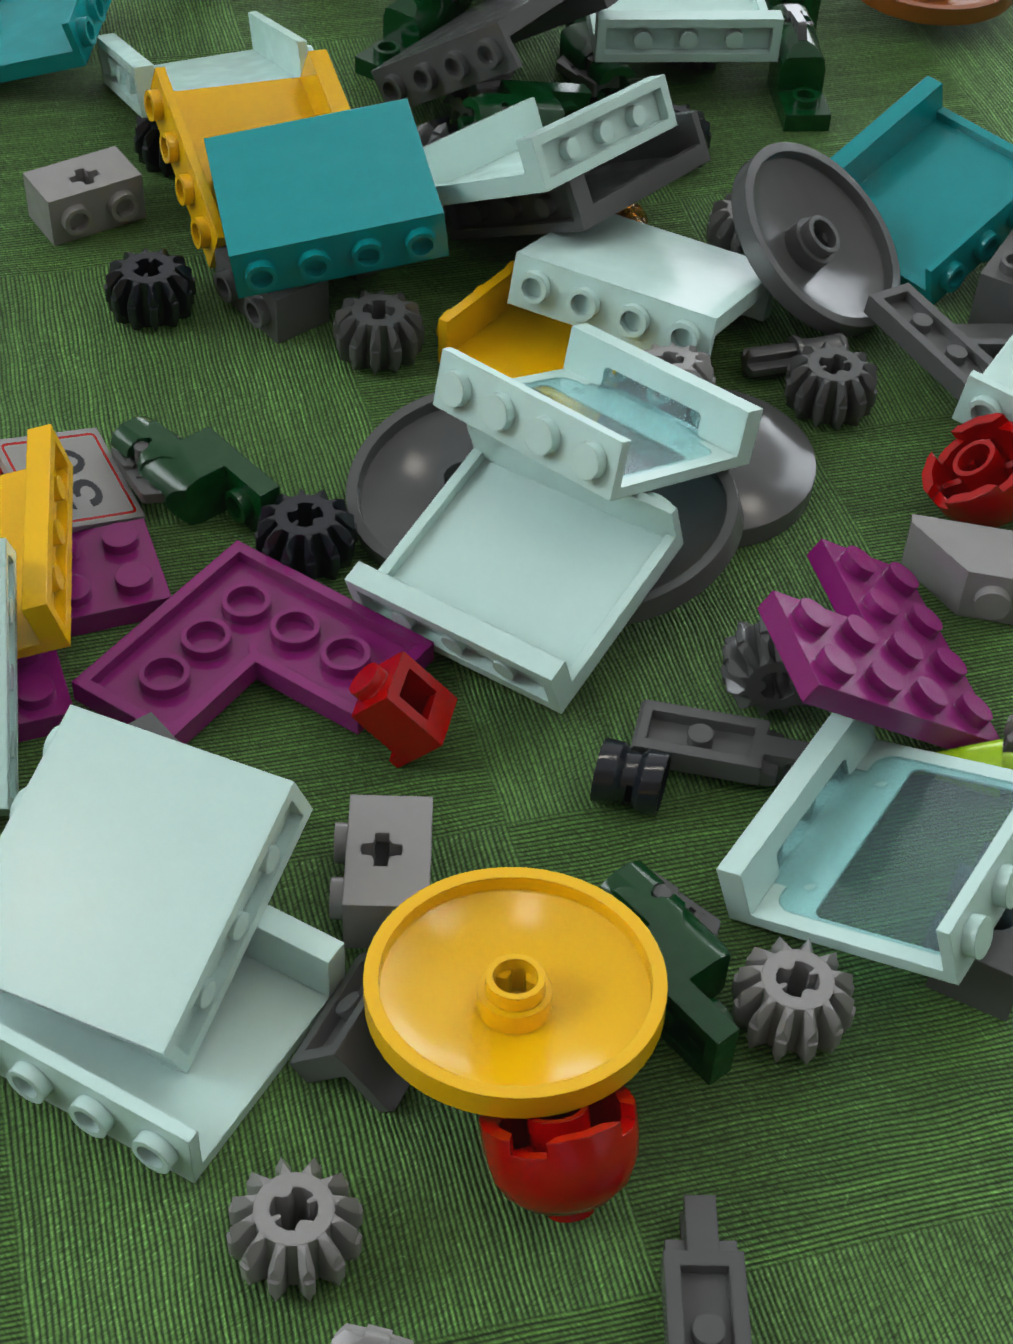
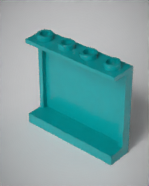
(47, 35)
(936, 186)
(326, 198)

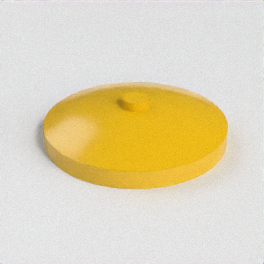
(515, 992)

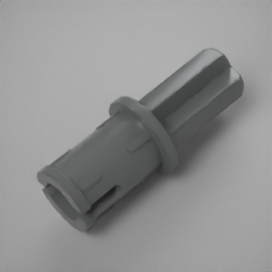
(776, 358)

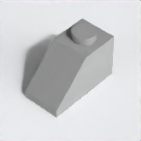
(963, 566)

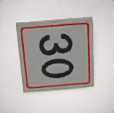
(99, 488)

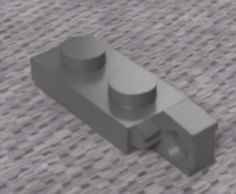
(716, 743)
(703, 1281)

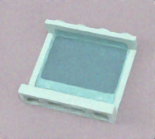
(606, 418)
(879, 853)

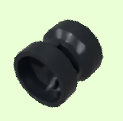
(630, 776)

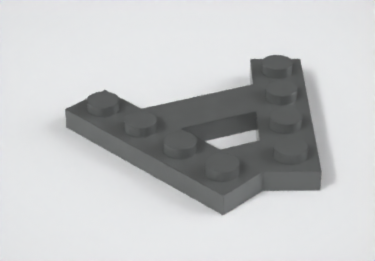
(932, 339)

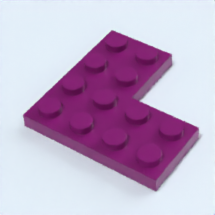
(112, 586)
(242, 624)
(877, 652)

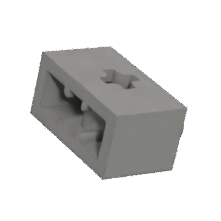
(84, 195)
(384, 858)

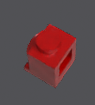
(402, 707)

